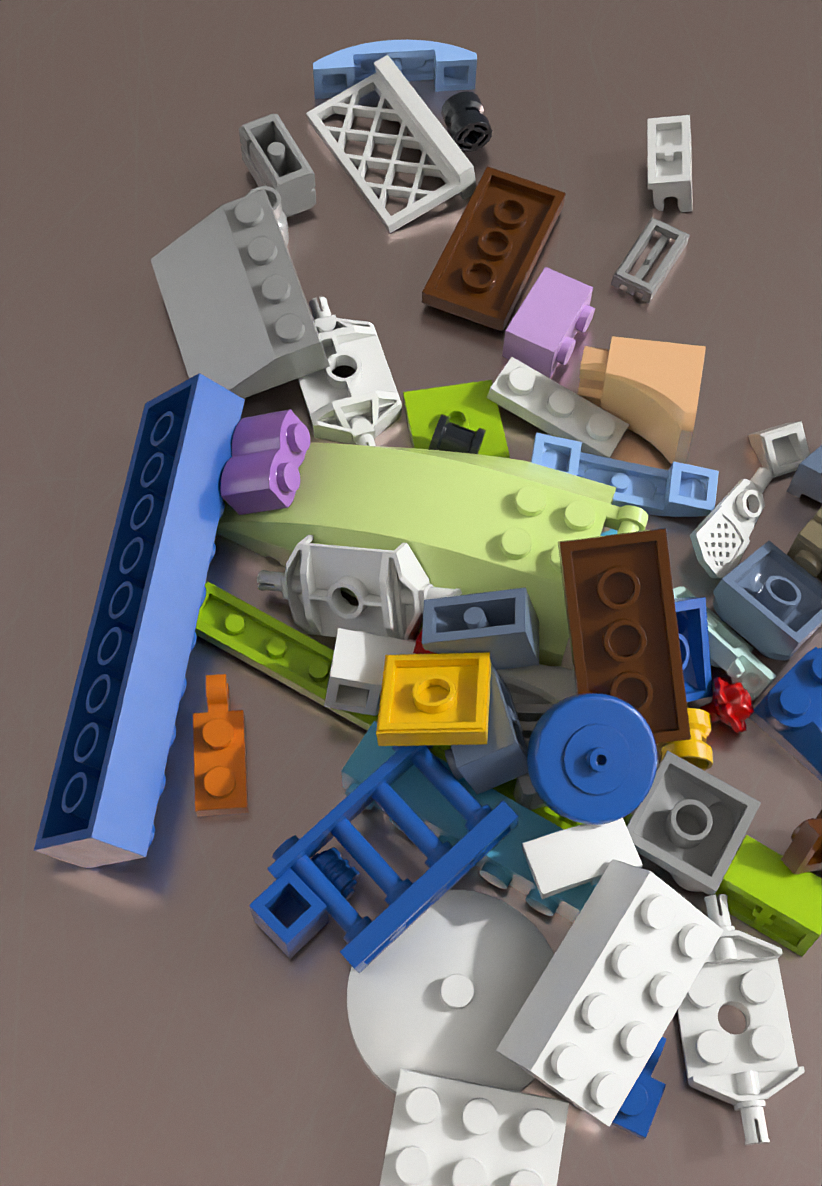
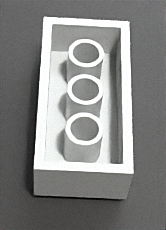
(611, 990)

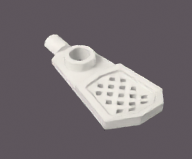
(726, 531)

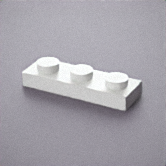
(556, 409)

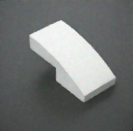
(578, 855)

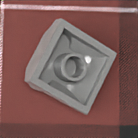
(691, 824)

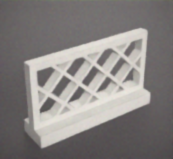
(424, 132)

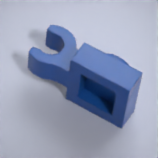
(643, 1099)

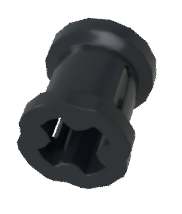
(456, 438)

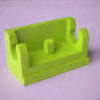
(772, 897)

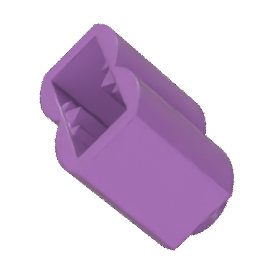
(265, 462)

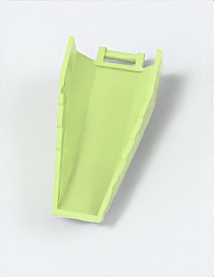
(464, 515)

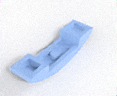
(417, 60)
(674, 492)

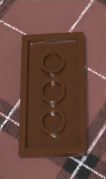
(493, 248)
(626, 625)

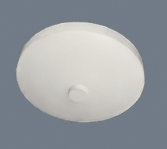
(448, 993)

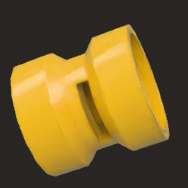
(695, 749)

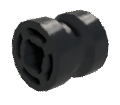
(466, 121)

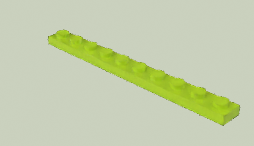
(296, 662)

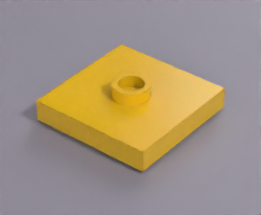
(434, 699)

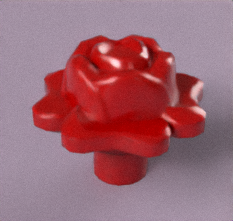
(730, 704)

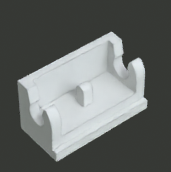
(670, 160)

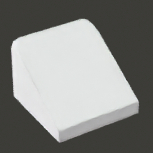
(780, 447)

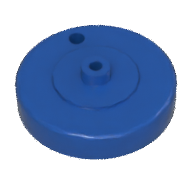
(592, 758)

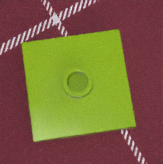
(465, 406)

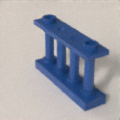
(405, 899)

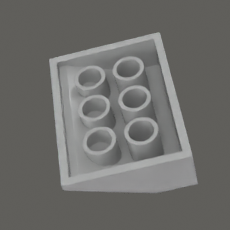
(239, 300)

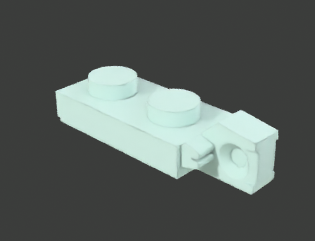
(733, 653)

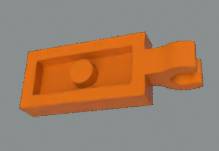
(219, 754)

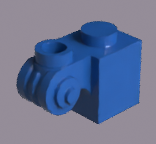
(292, 911)

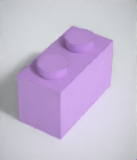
(548, 321)

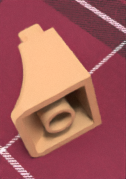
(648, 387)

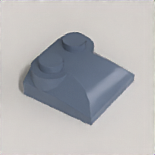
(770, 602)

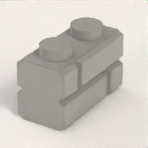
(278, 163)

